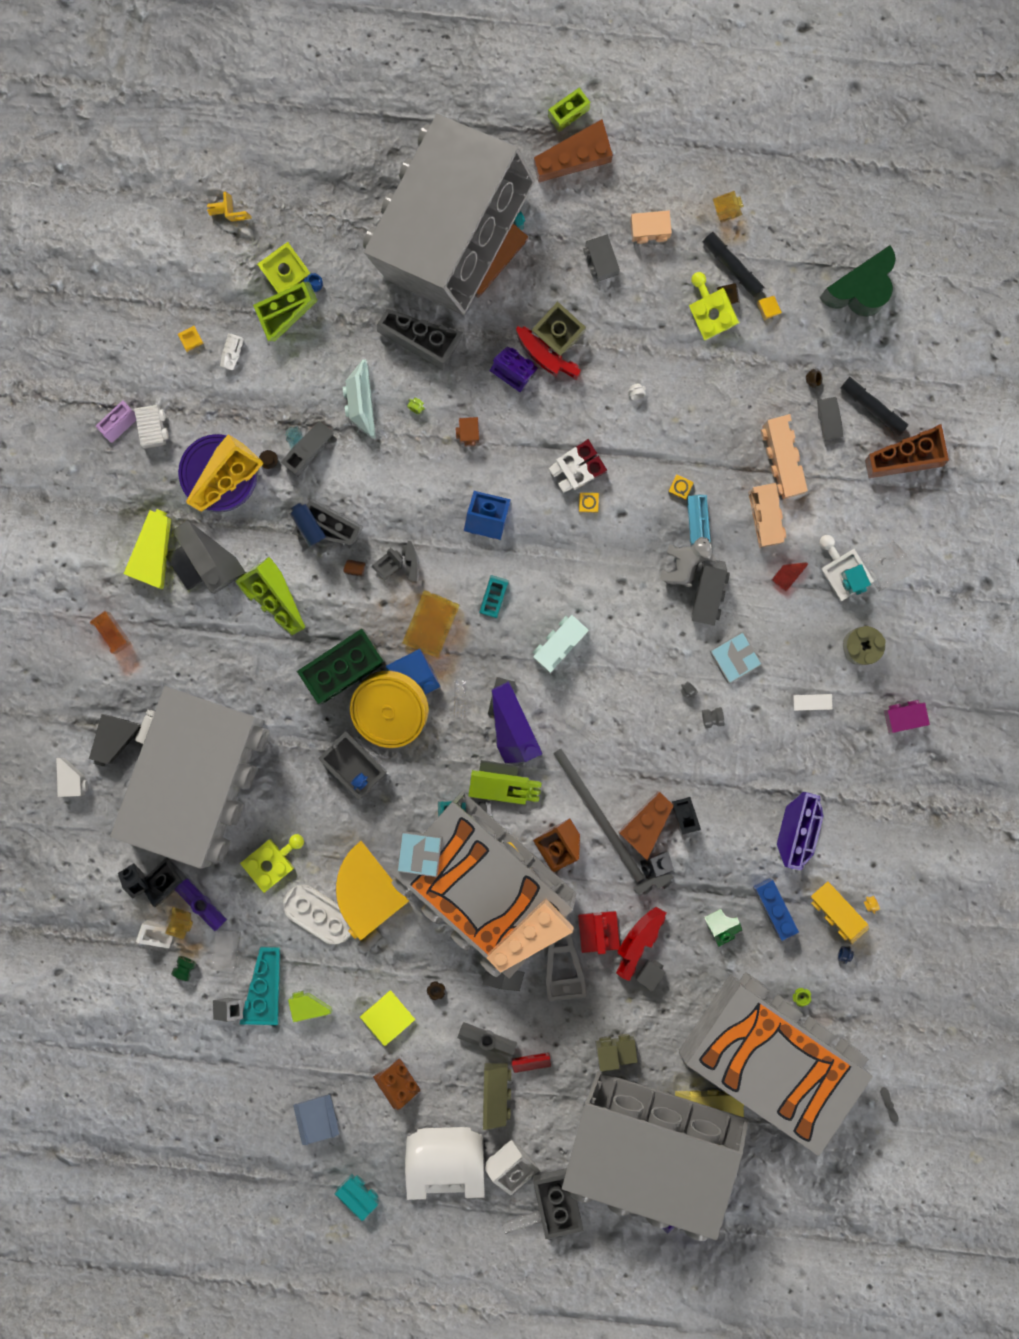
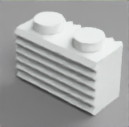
(150, 426)

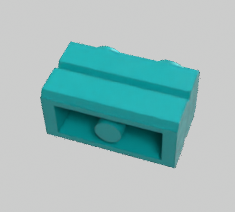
(357, 1196)

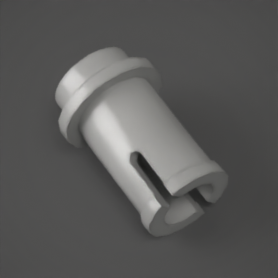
(370, 940)

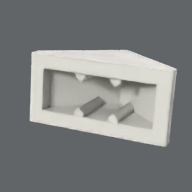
(154, 935)

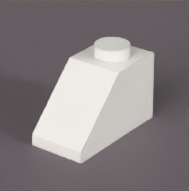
(69, 779)

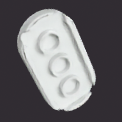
(316, 914)

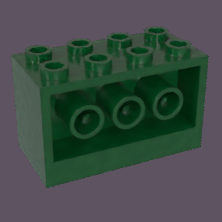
(341, 666)

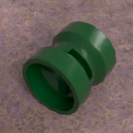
(183, 968)

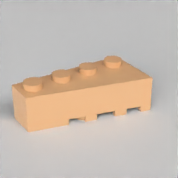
(784, 457)
(532, 934)

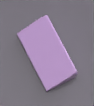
(116, 421)

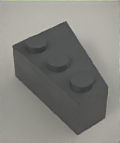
(333, 524)
(710, 592)

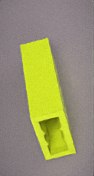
(150, 551)

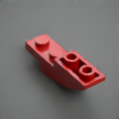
(539, 352)
(642, 934)

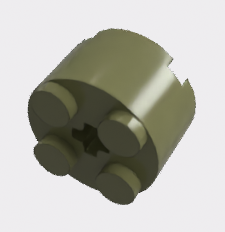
(874, 641)

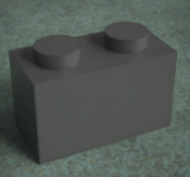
(601, 257)

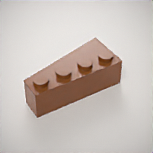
(577, 153)

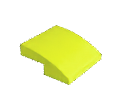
(387, 1018)

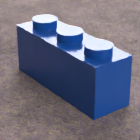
(775, 909)

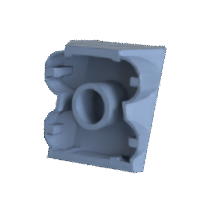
(316, 1119)

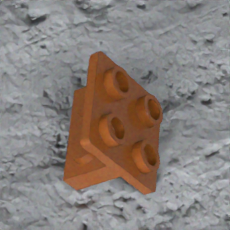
(397, 1084)

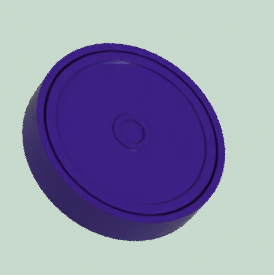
(193, 464)

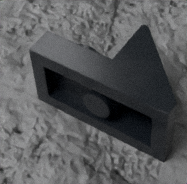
(686, 816)

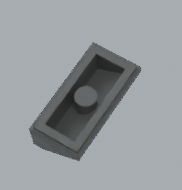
(500, 768)

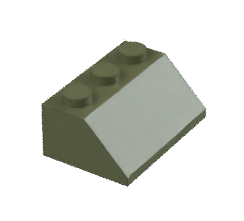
(496, 1095)

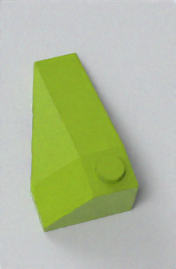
(270, 590)

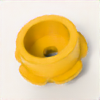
(871, 904)

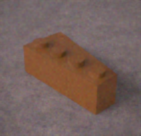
(912, 454)

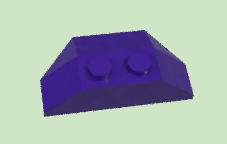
(800, 830)

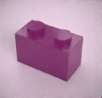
(906, 717)

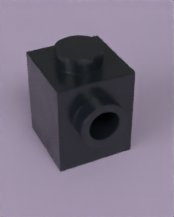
(133, 880)

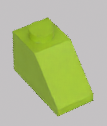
(307, 1006)

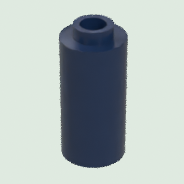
(307, 524)

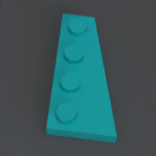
(263, 995)

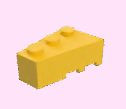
(839, 913)

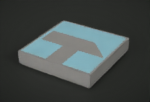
(735, 657)
(419, 854)

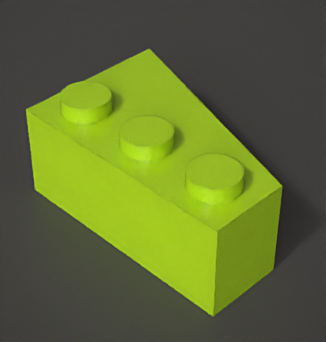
(284, 309)

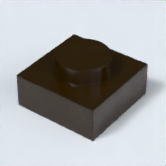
(732, 292)

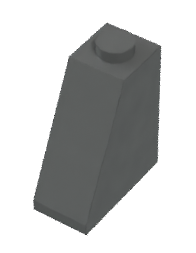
(111, 738)

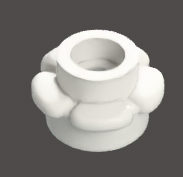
(636, 391)

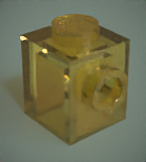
(728, 206)
(178, 923)

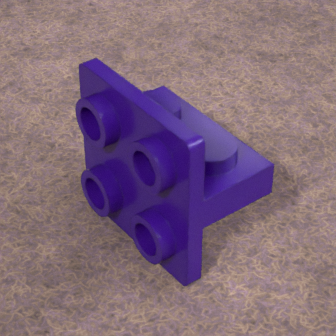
(513, 368)

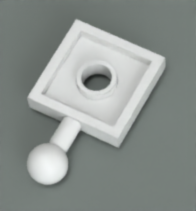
(834, 569)

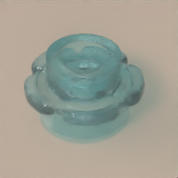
(293, 434)

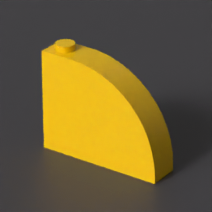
(365, 892)

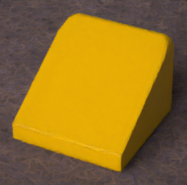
(768, 307)

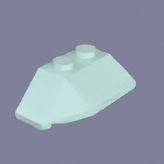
(359, 399)

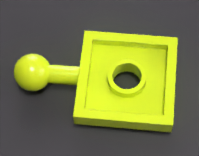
(286, 255)
(702, 308)
(279, 862)

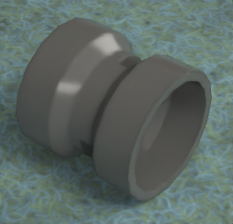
(713, 717)

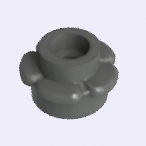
(688, 690)

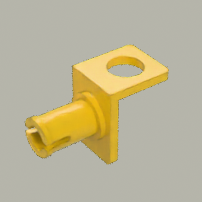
(227, 208)

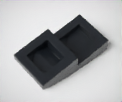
(184, 568)

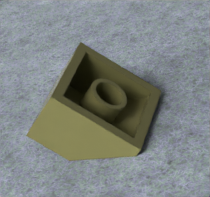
(559, 329)

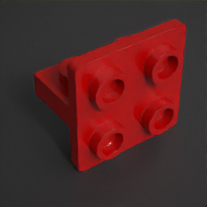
(599, 932)

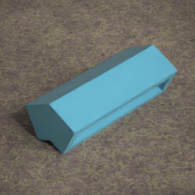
(698, 517)

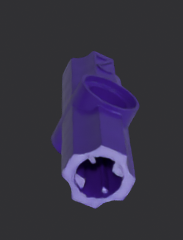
(191, 895)

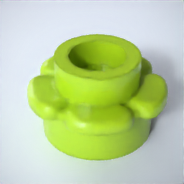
(416, 405)
(802, 1002)

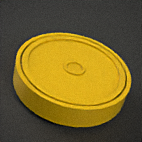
(389, 709)

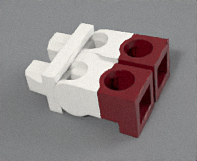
(576, 473)

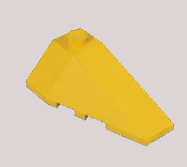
(226, 468)

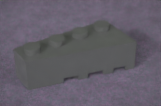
(418, 336)

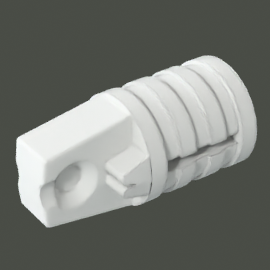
(231, 351)

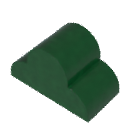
(865, 287)

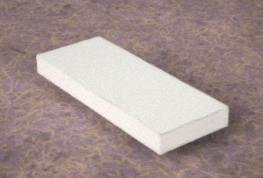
(812, 702)

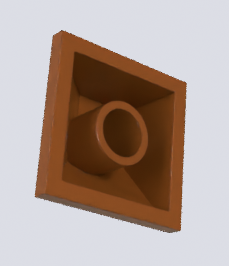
(559, 845)

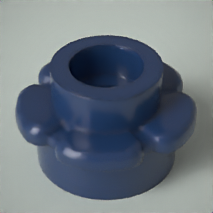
(845, 954)

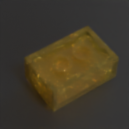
(431, 624)

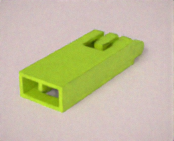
(495, 787)

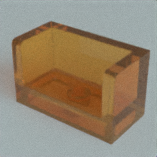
(111, 632)

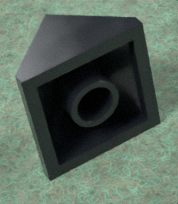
(163, 881)

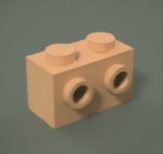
(650, 226)

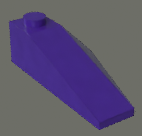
(512, 729)

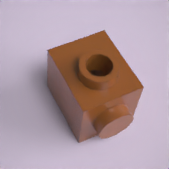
(468, 431)

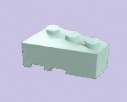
(559, 643)

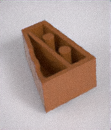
(647, 824)

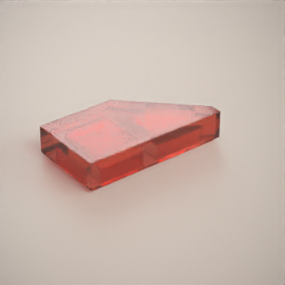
(788, 574)

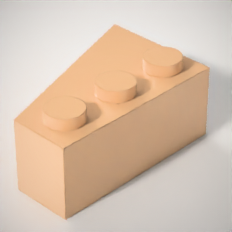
(767, 515)

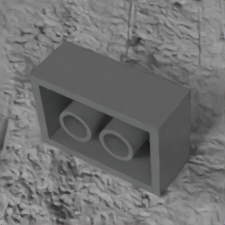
(557, 1208)

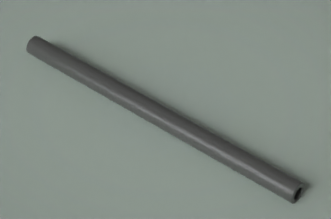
(598, 814)

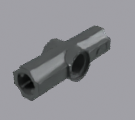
(499, 1044)

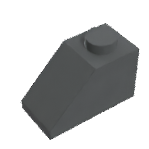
(503, 982)

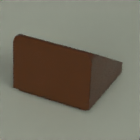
(354, 568)

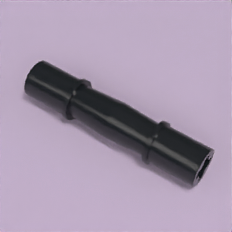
(733, 264)
(874, 406)

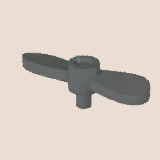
(889, 1105)

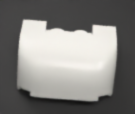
(444, 1162)

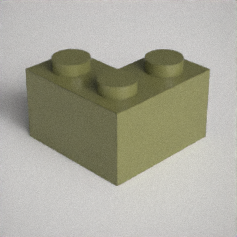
(615, 1052)

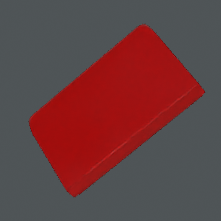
(531, 1062)

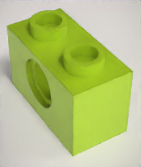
(569, 109)

